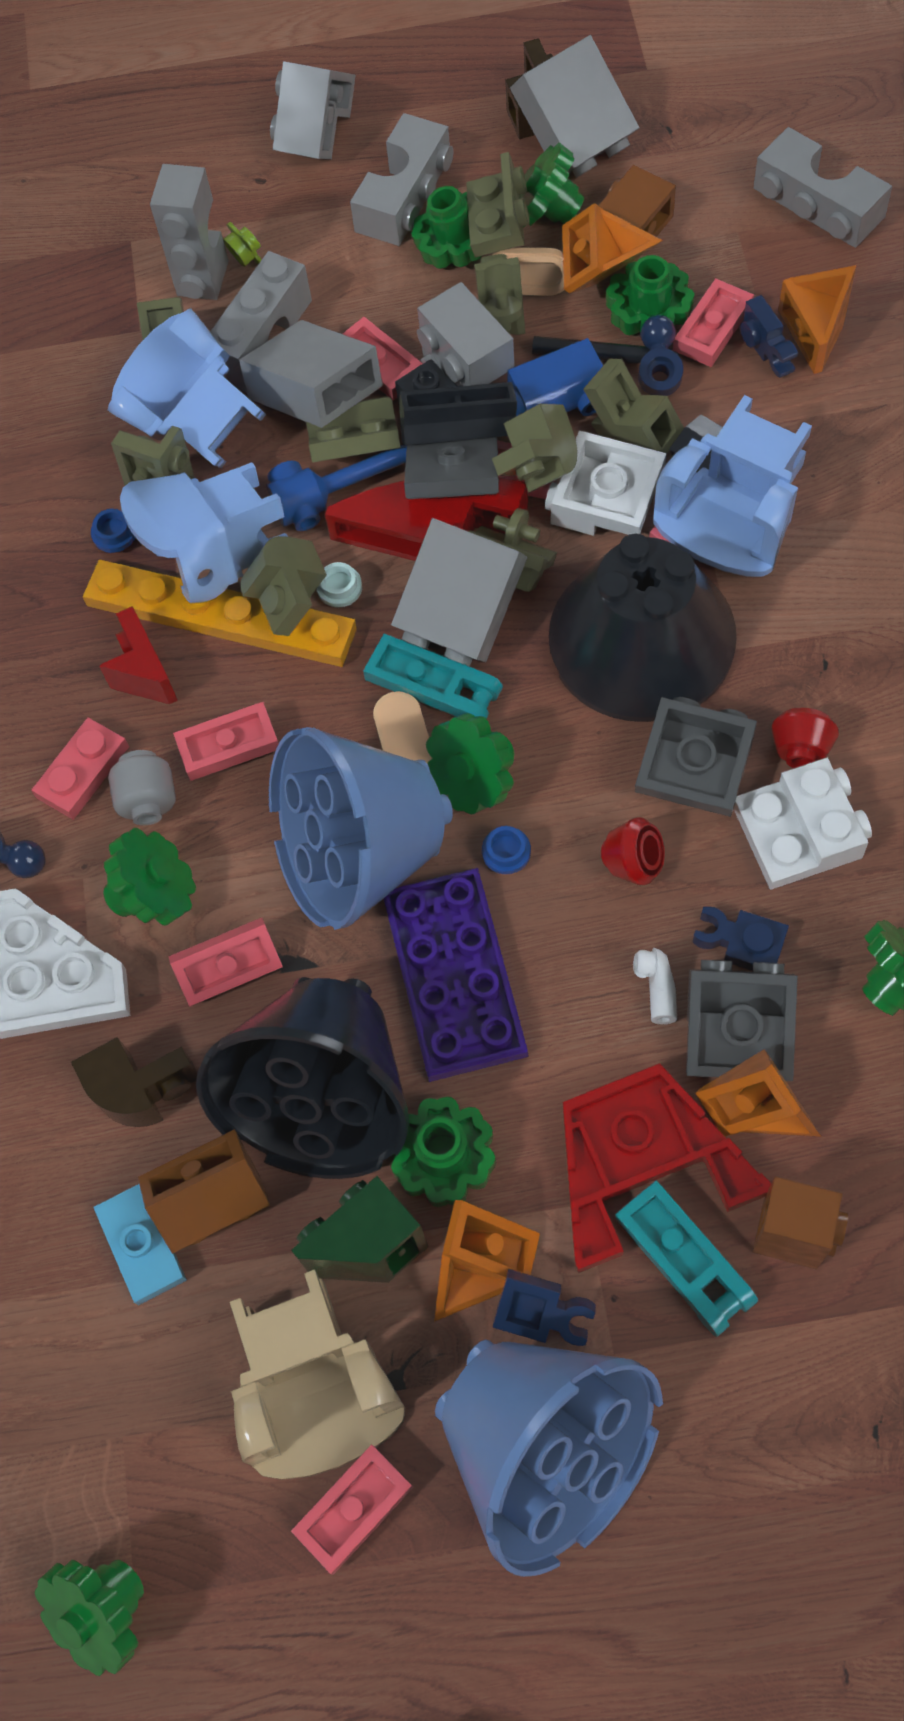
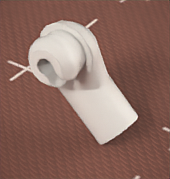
(661, 984)

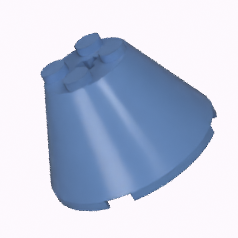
(350, 822)
(548, 1445)

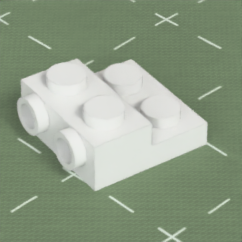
(607, 486)
(803, 823)

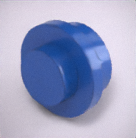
(111, 531)
(506, 850)

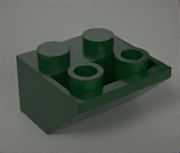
(364, 1239)

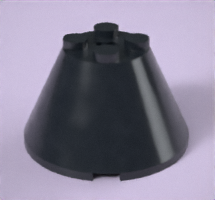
(642, 631)
(310, 1082)

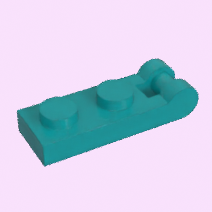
(430, 677)
(685, 1257)

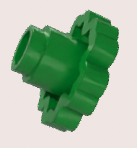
(549, 188)
(444, 229)
(648, 290)
(470, 763)
(147, 878)
(886, 978)
(445, 1152)
(91, 1612)

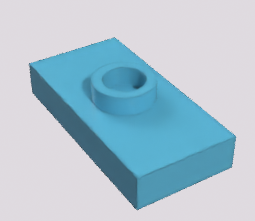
(138, 1246)

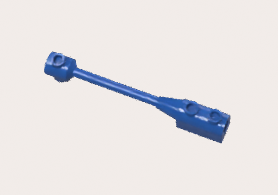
(545, 380)

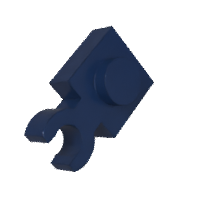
(764, 333)
(746, 941)
(533, 1307)

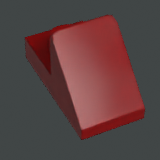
(139, 667)

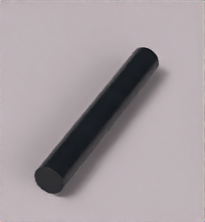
(604, 350)

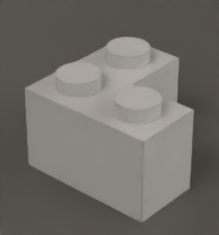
(309, 109)
(464, 338)

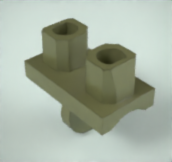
(501, 291)
(516, 529)

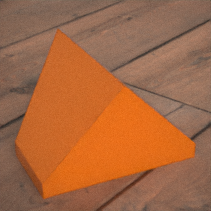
(598, 246)
(816, 311)
(755, 1100)
(478, 1257)

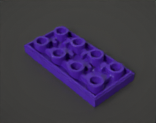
(454, 975)

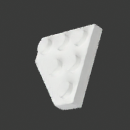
(52, 973)

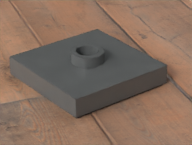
(451, 468)

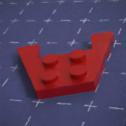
(632, 1137)

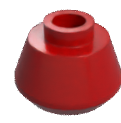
(803, 736)
(634, 851)

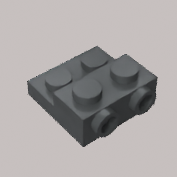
(696, 755)
(740, 1015)

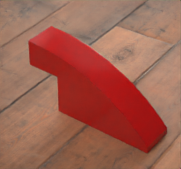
(396, 525)

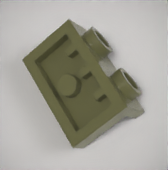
(497, 209)
(359, 430)
(145, 459)

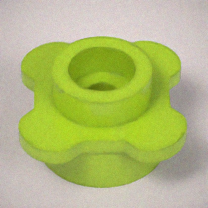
(242, 245)

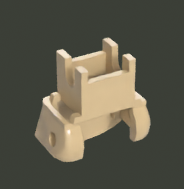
(309, 1390)

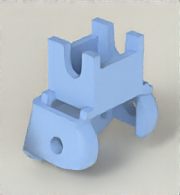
(181, 383)
(744, 501)
(202, 525)

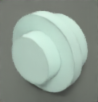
(340, 586)

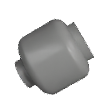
(142, 787)

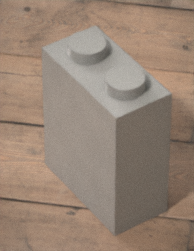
(576, 104)
(311, 373)
(458, 592)

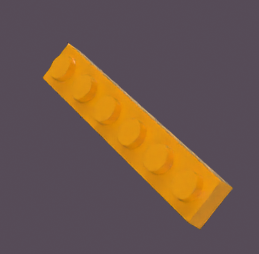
(228, 616)

